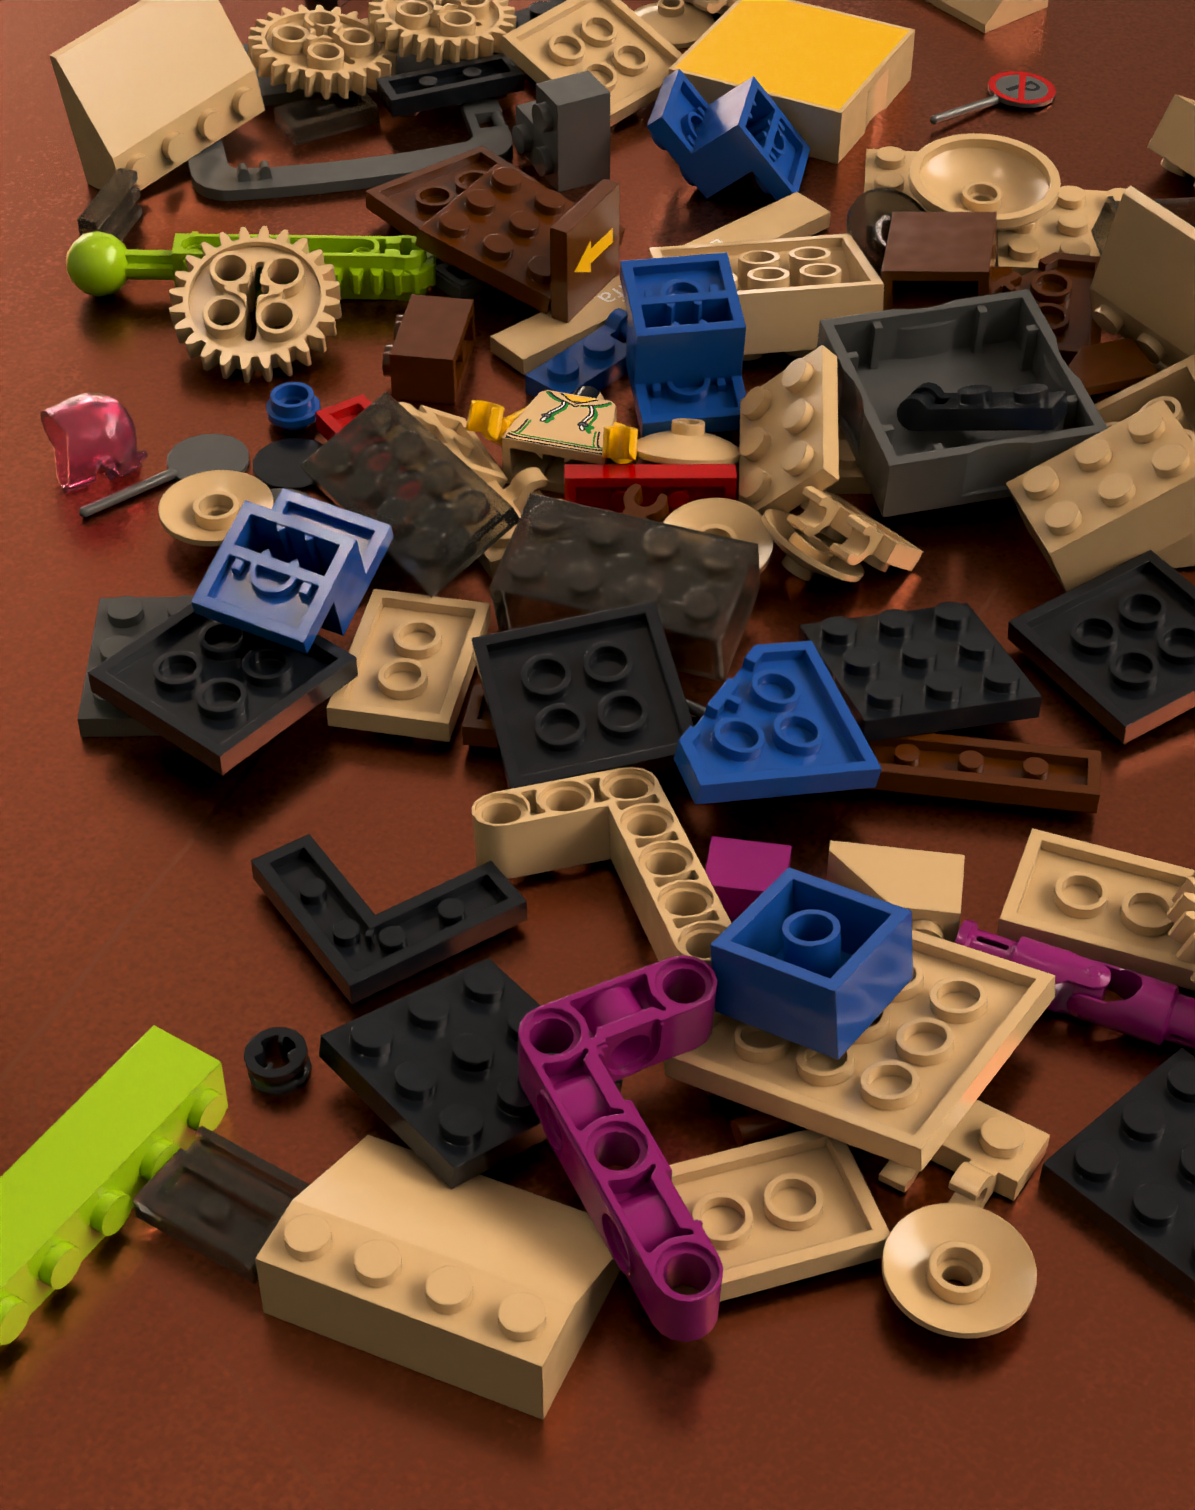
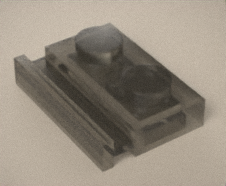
(218, 1201)

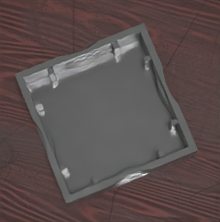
(958, 344)

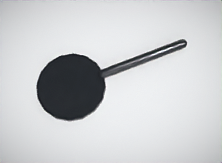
(280, 464)

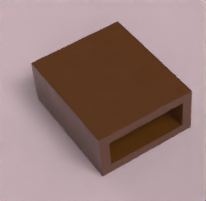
(938, 258)

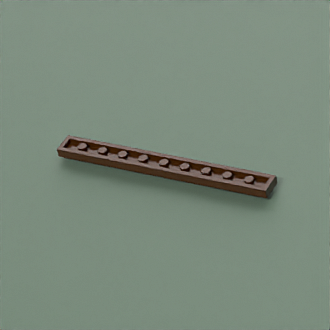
(941, 766)

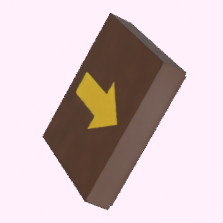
(584, 250)

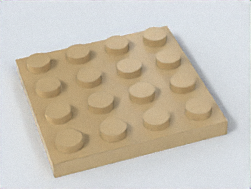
(906, 1073)

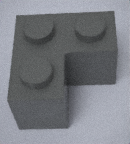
(566, 131)

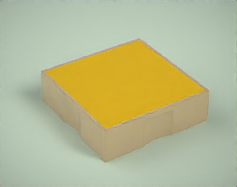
(813, 61)

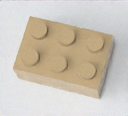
(1111, 496)

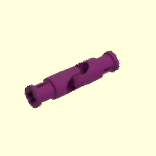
(1149, 1007)

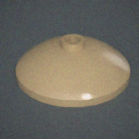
(985, 176)

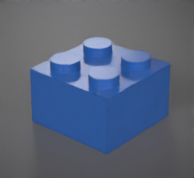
(813, 962)

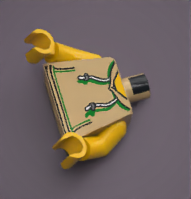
(556, 432)

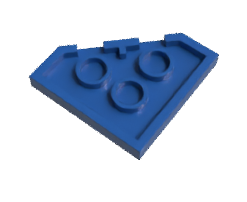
(776, 732)

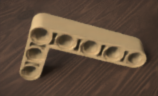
(601, 818)

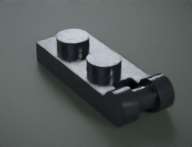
(981, 409)

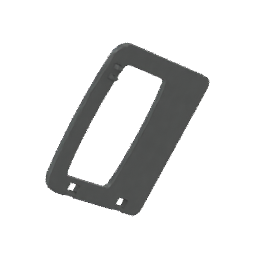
(219, 181)

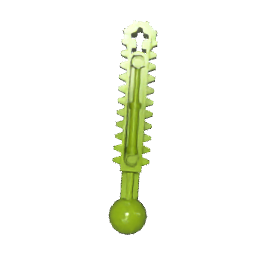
(362, 264)

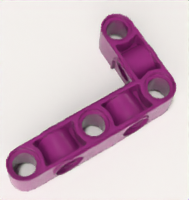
(637, 1210)

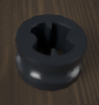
(272, 1043)

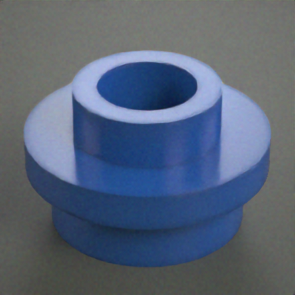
(292, 406)

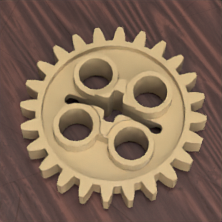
(441, 27)
(319, 52)
(209, 299)

